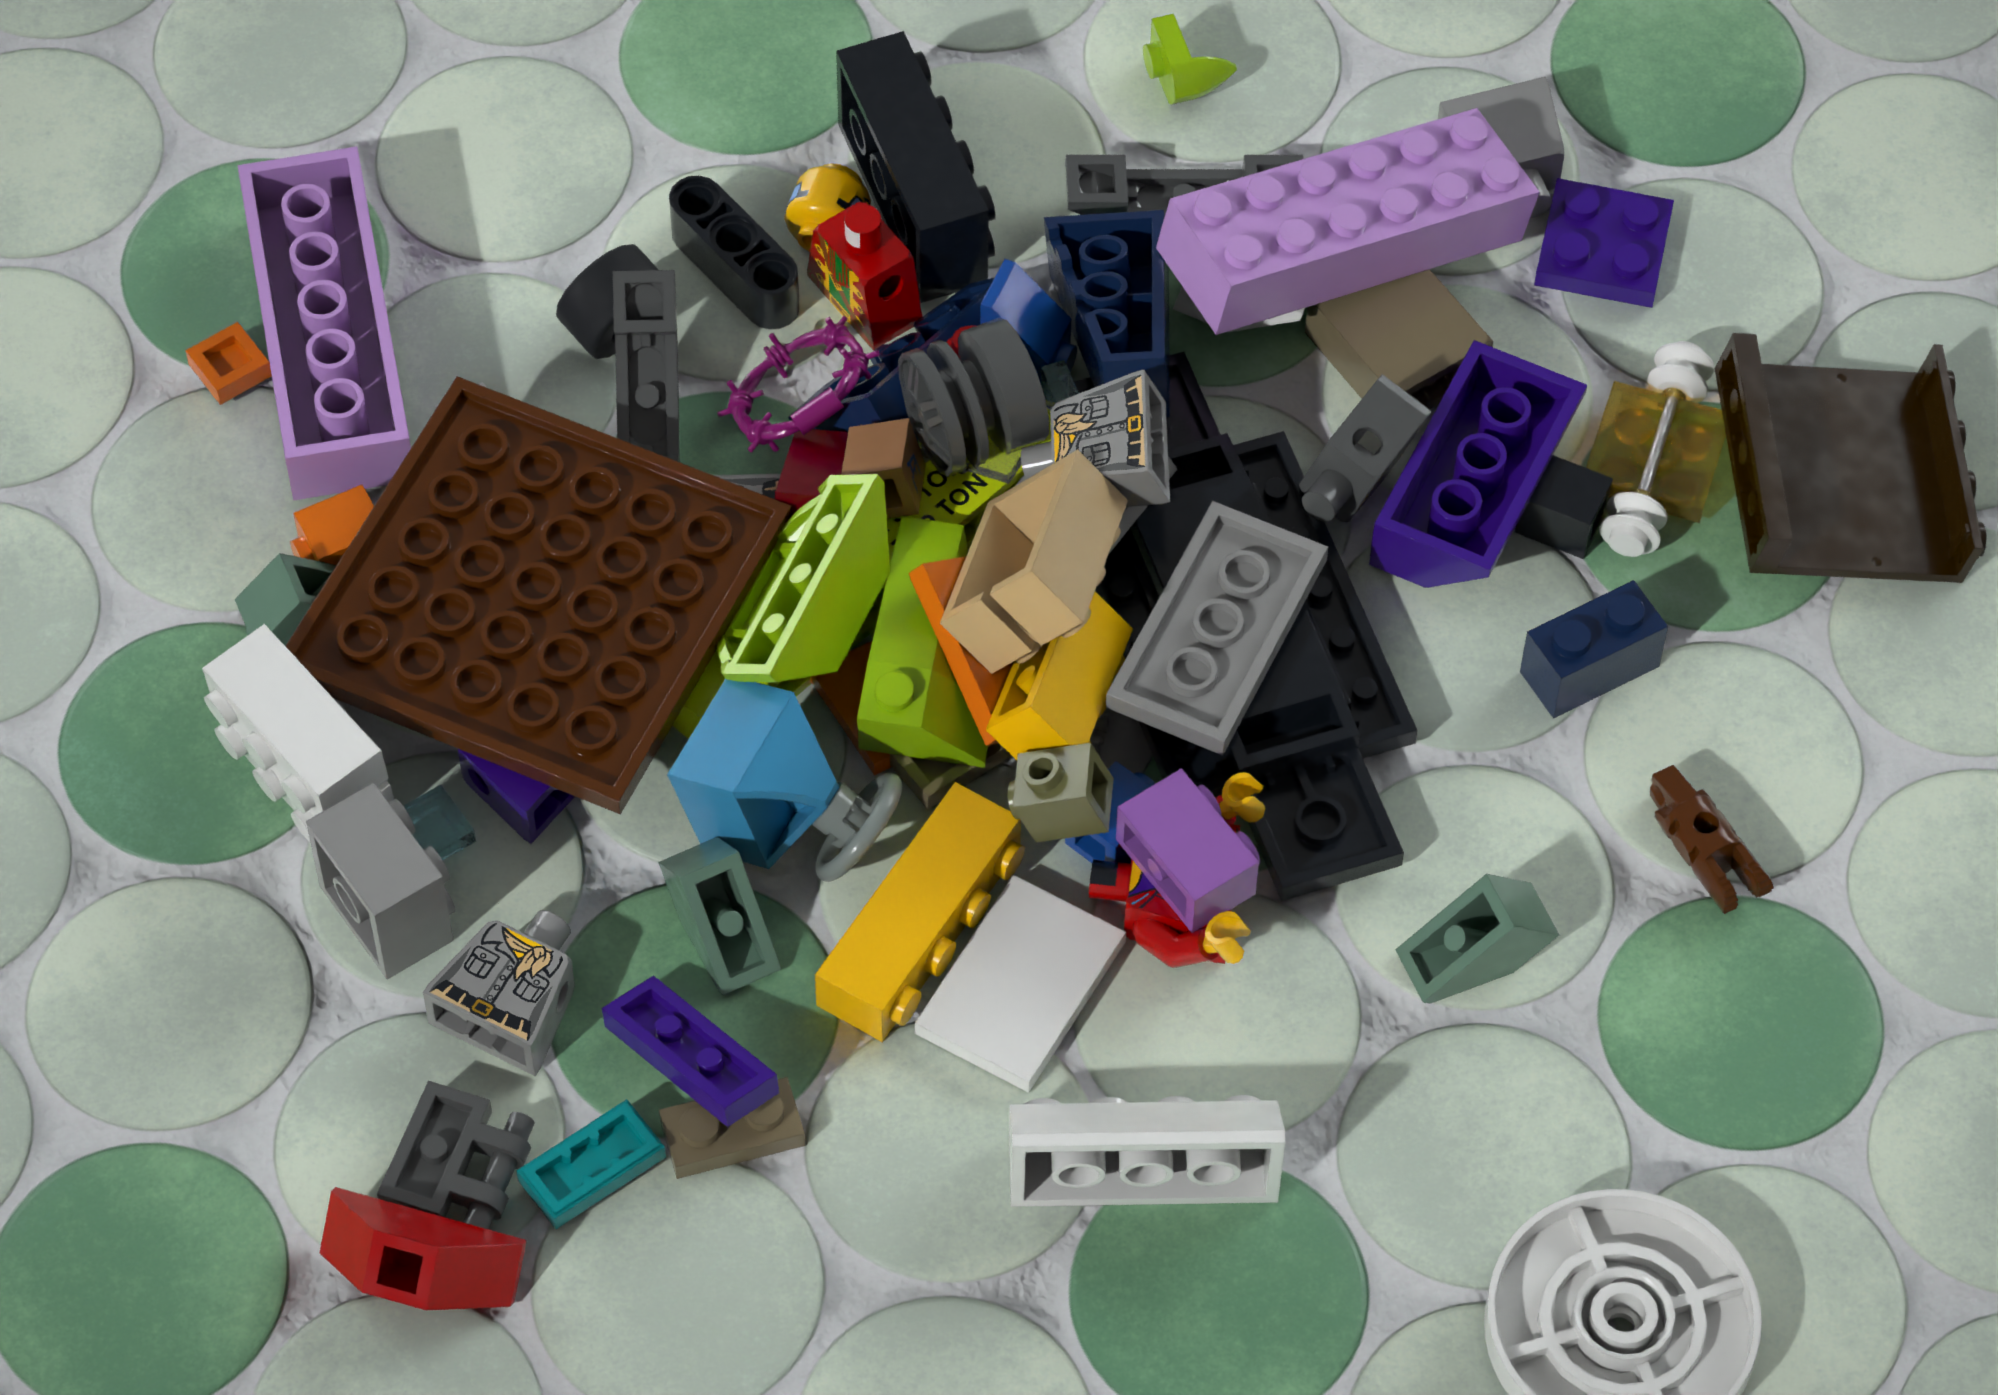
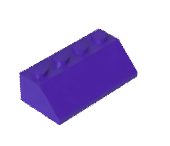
(1473, 469)

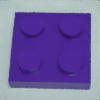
(1604, 242)

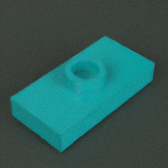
(591, 1164)

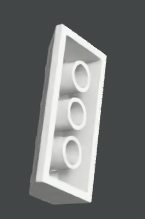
(1145, 1152)

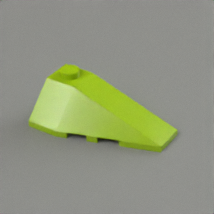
(908, 689)

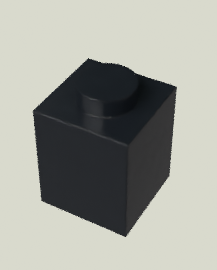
(1566, 507)

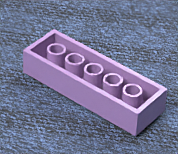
(1346, 220)
(325, 322)

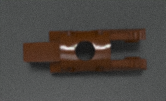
(1705, 839)

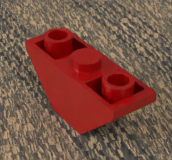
(419, 1255)

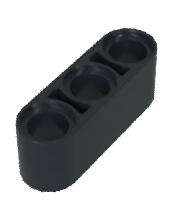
(734, 252)

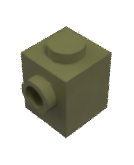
(1061, 792)

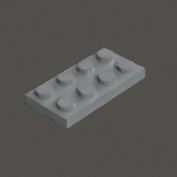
(1217, 628)

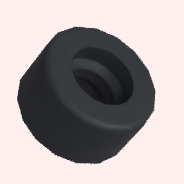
(588, 300)

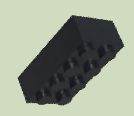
(914, 163)

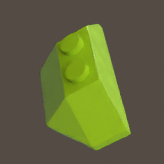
(813, 586)

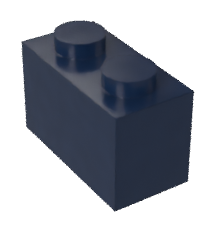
(1593, 649)

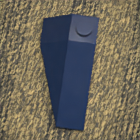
(881, 395)

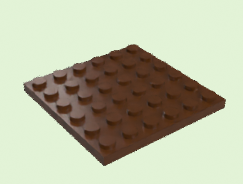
(537, 593)

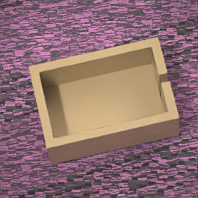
(1035, 563)

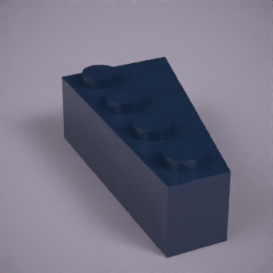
(1114, 292)

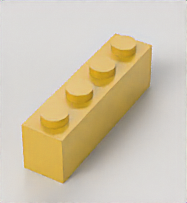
(919, 913)

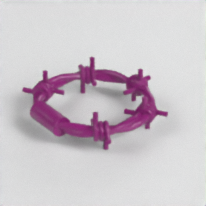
(817, 409)

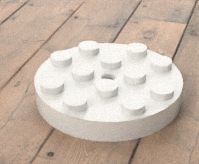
(1630, 1260)

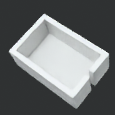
(289, 728)

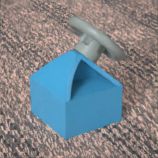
(763, 780)

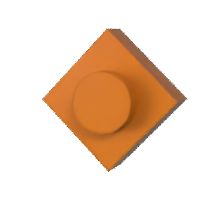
(228, 363)

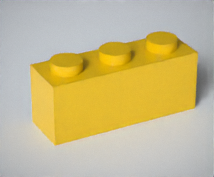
(1062, 687)

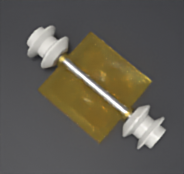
(1658, 449)

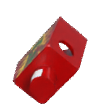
(856, 258)

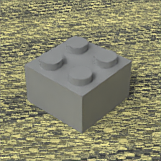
(382, 879)

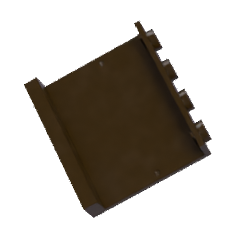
(1849, 468)

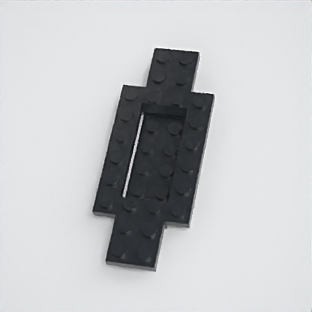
(1325, 693)

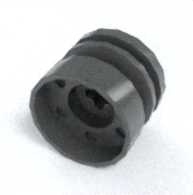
(973, 396)

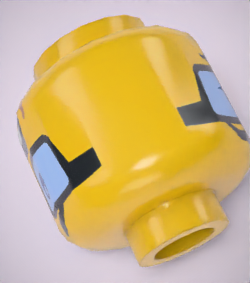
(821, 195)

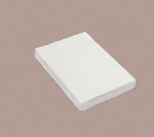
(1020, 983)

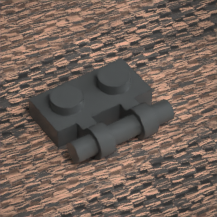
(439, 1147)

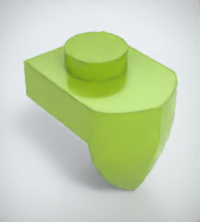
(1179, 73)

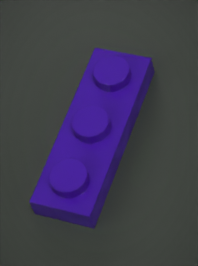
(690, 1051)

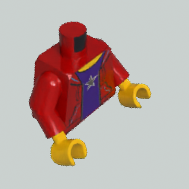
(1152, 920)

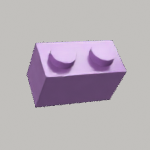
(1188, 849)

